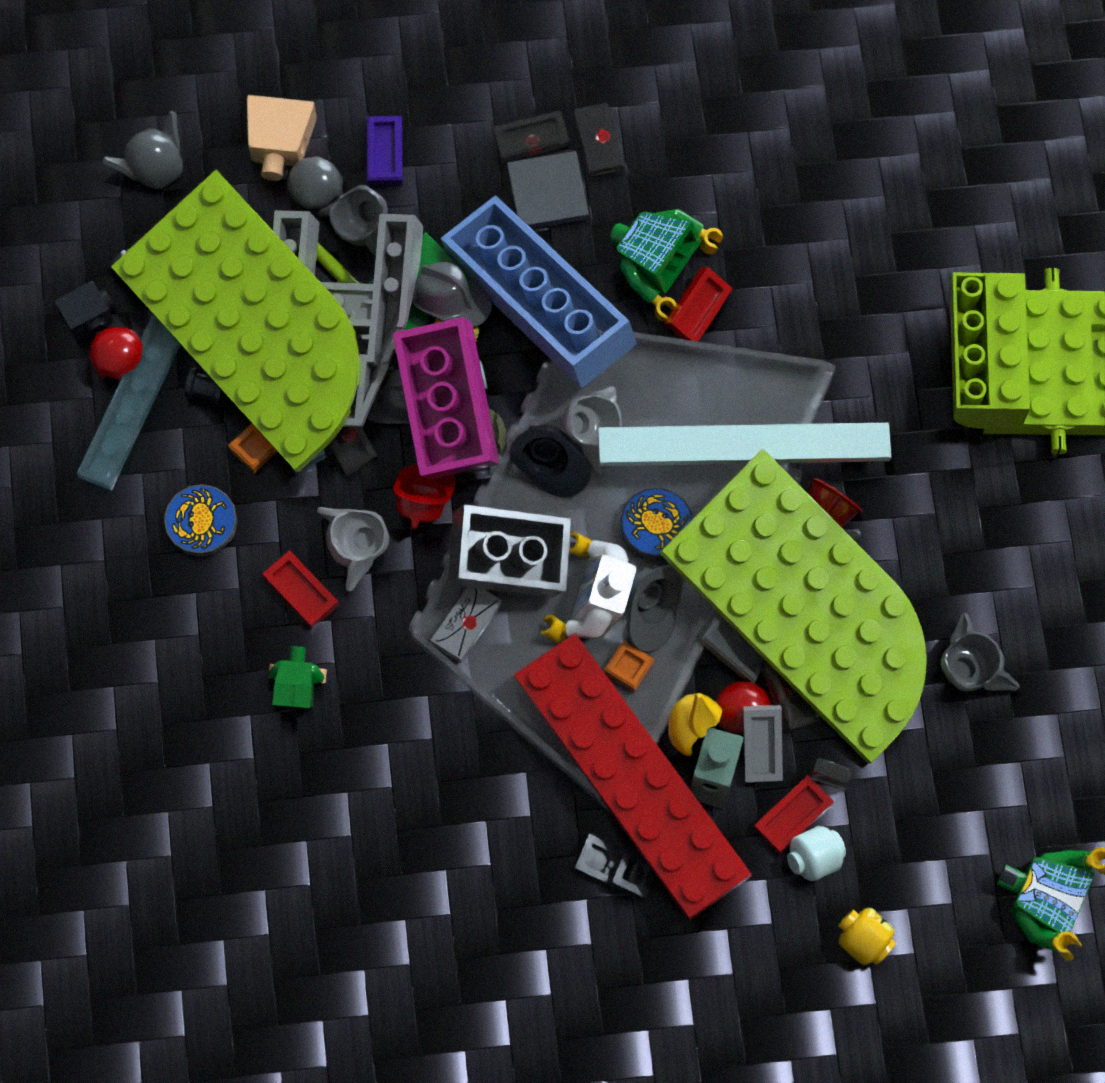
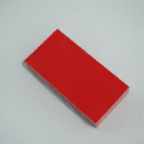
(698, 305)
(300, 589)
(793, 814)

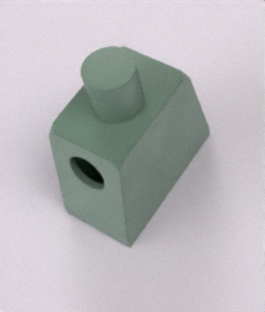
(716, 767)

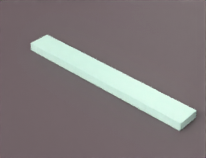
(742, 442)

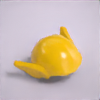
(691, 720)

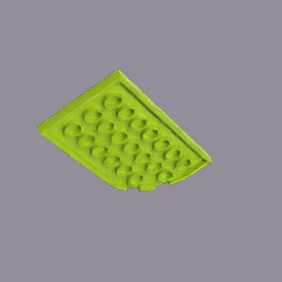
(250, 317)
(807, 602)

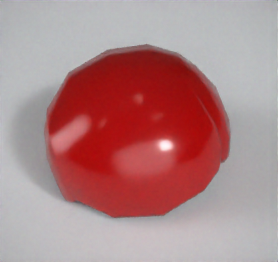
(115, 352)
(733, 699)

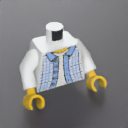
(601, 593)

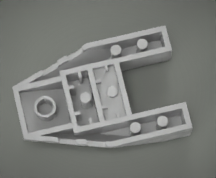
(373, 308)

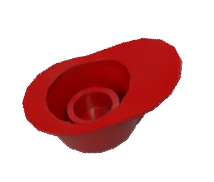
(422, 498)
(833, 502)

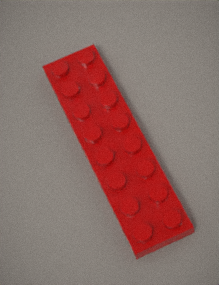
(632, 776)

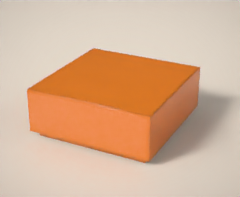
(252, 448)
(629, 666)

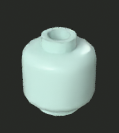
(816, 853)

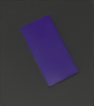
(384, 150)

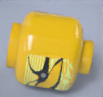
(866, 936)

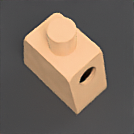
(278, 132)

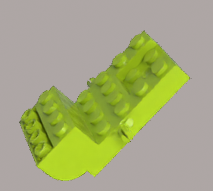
(1027, 356)

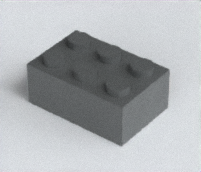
(509, 551)

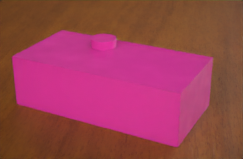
(446, 398)

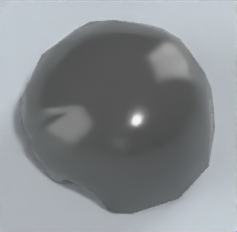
(314, 183)

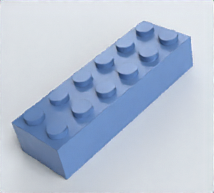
(540, 291)

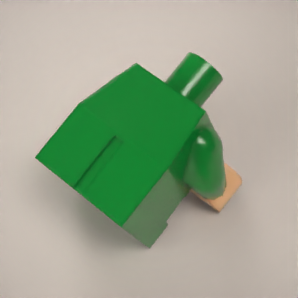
(295, 679)

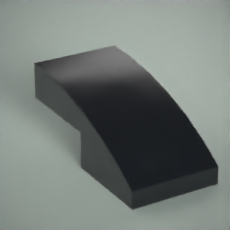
(614, 866)

